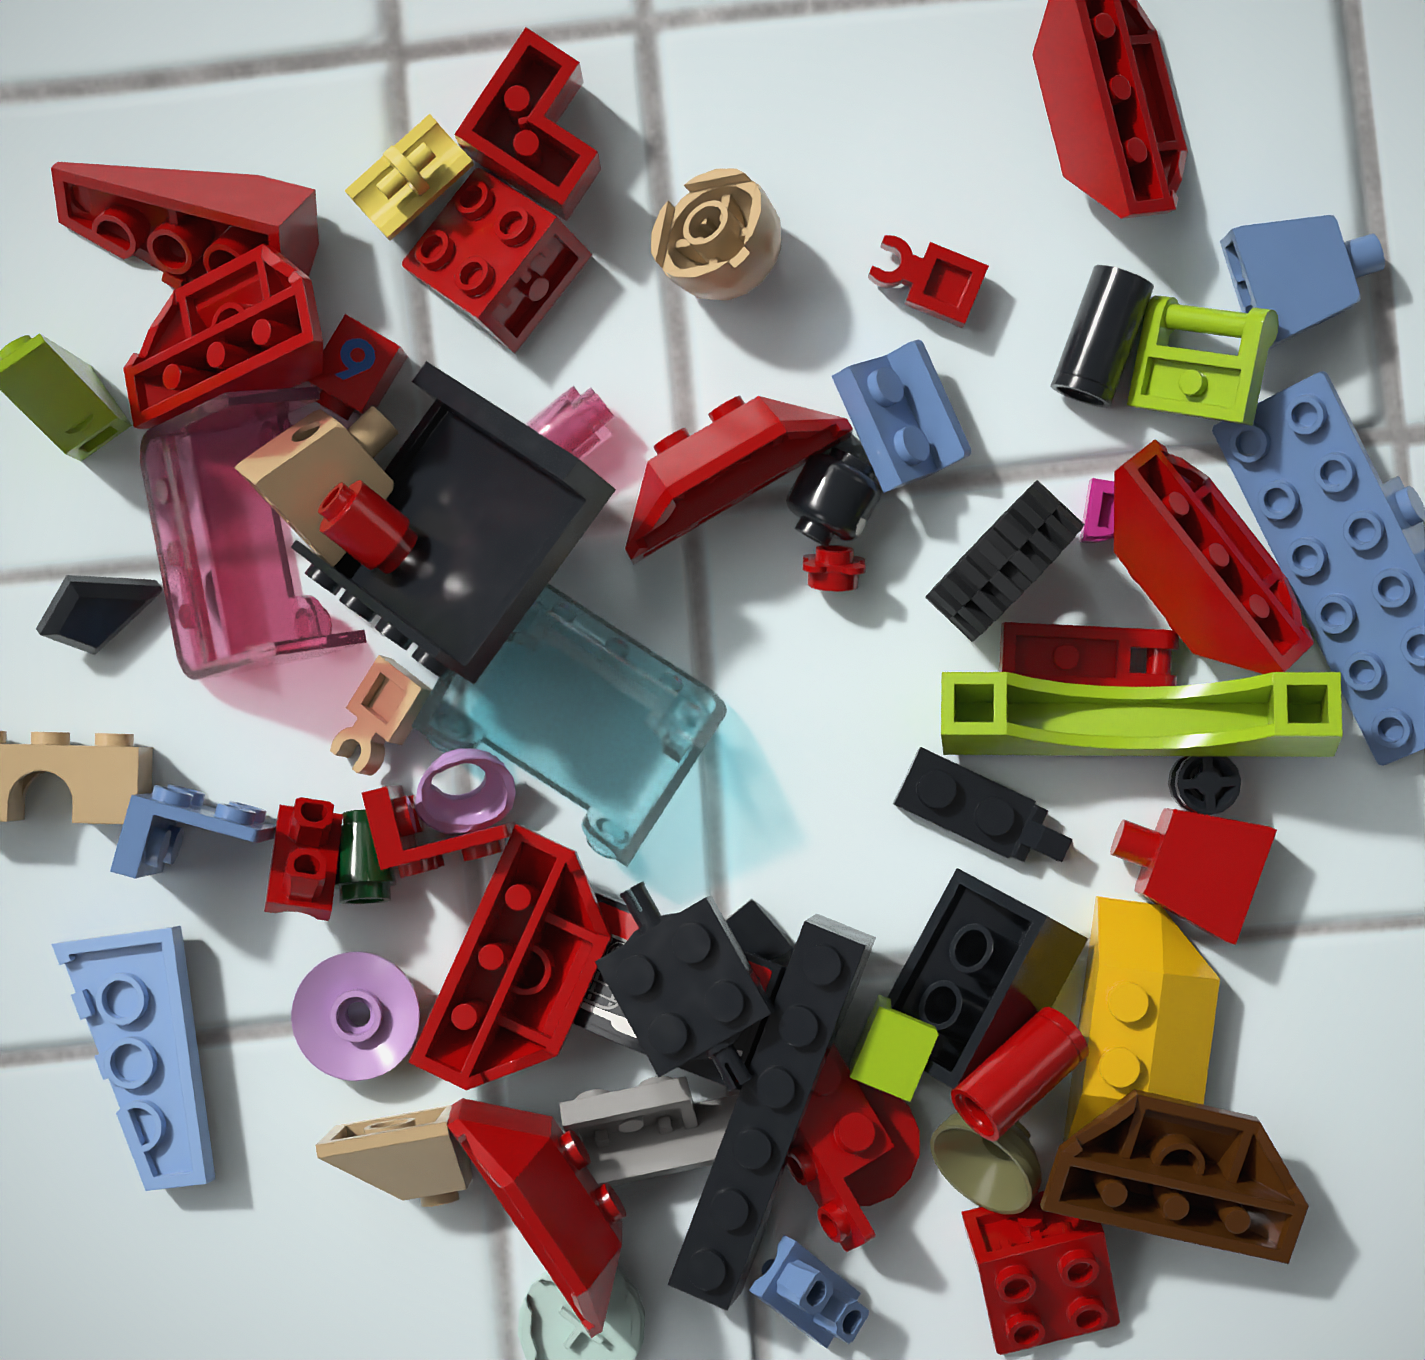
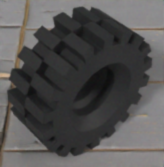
(1005, 561)

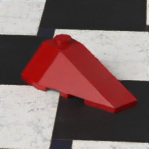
(185, 217)

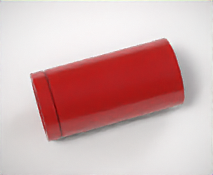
(1019, 1073)

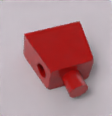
(1198, 866)

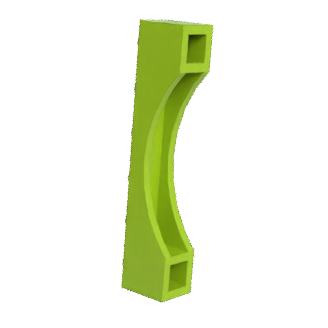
(1239, 717)

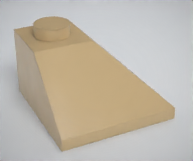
(402, 1155)

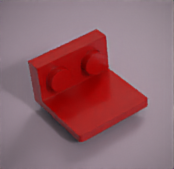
(497, 257)
(394, 827)
(1041, 1275)

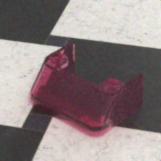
(225, 544)

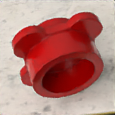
(834, 568)

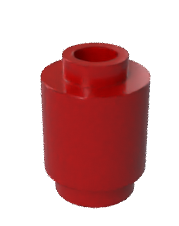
(366, 526)

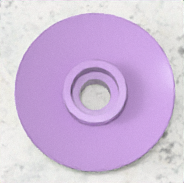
(329, 1035)

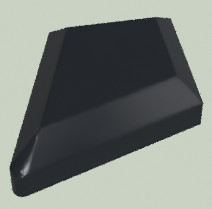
(95, 609)

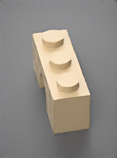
(97, 775)

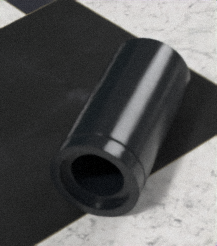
(1102, 336)

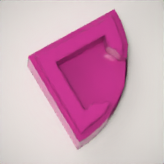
(1098, 512)

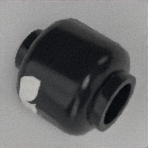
(833, 497)

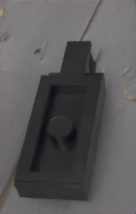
(977, 808)

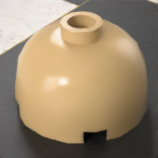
(718, 236)

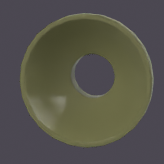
(991, 1174)

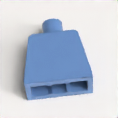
(1299, 270)

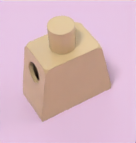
(309, 461)

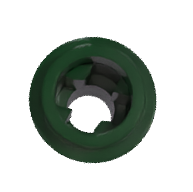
(358, 866)

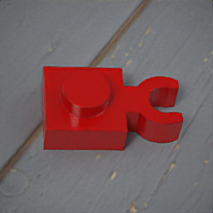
(940, 282)

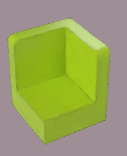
(892, 1050)

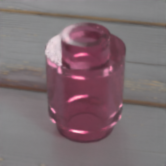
(575, 421)

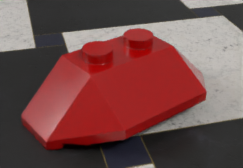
(1111, 105)
(227, 332)
(723, 465)
(1204, 565)
(517, 967)
(549, 1197)

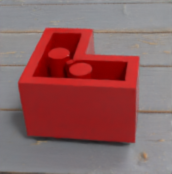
(516, 128)

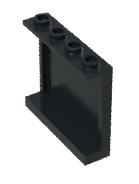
(492, 527)

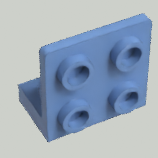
(151, 833)

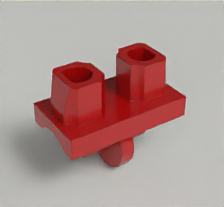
(304, 859)

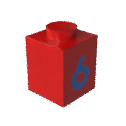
(356, 369)

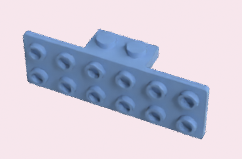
(1346, 550)

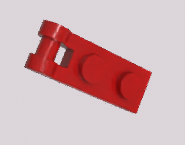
(1087, 654)

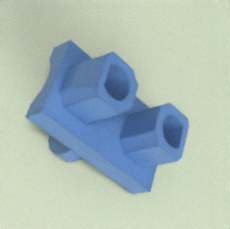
(810, 1295)

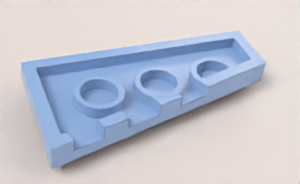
(144, 1028)

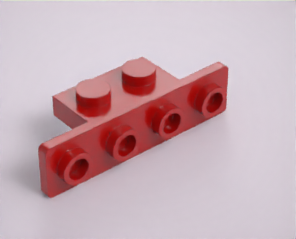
(833, 1142)

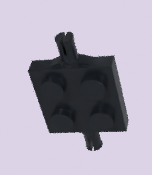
(685, 986)

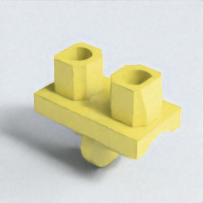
(409, 177)

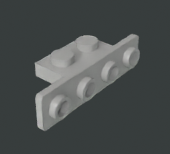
(647, 1129)

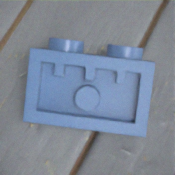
(902, 415)

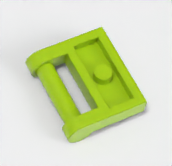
(1201, 381)

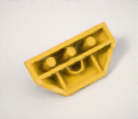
(1141, 1012)

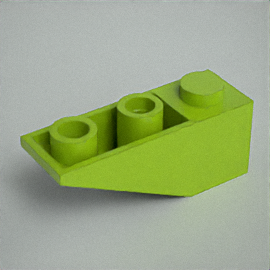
(60, 395)

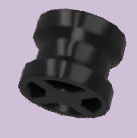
(1217, 782)

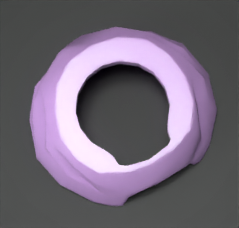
(470, 810)

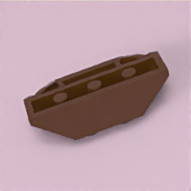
(1180, 1176)

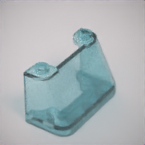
(584, 717)

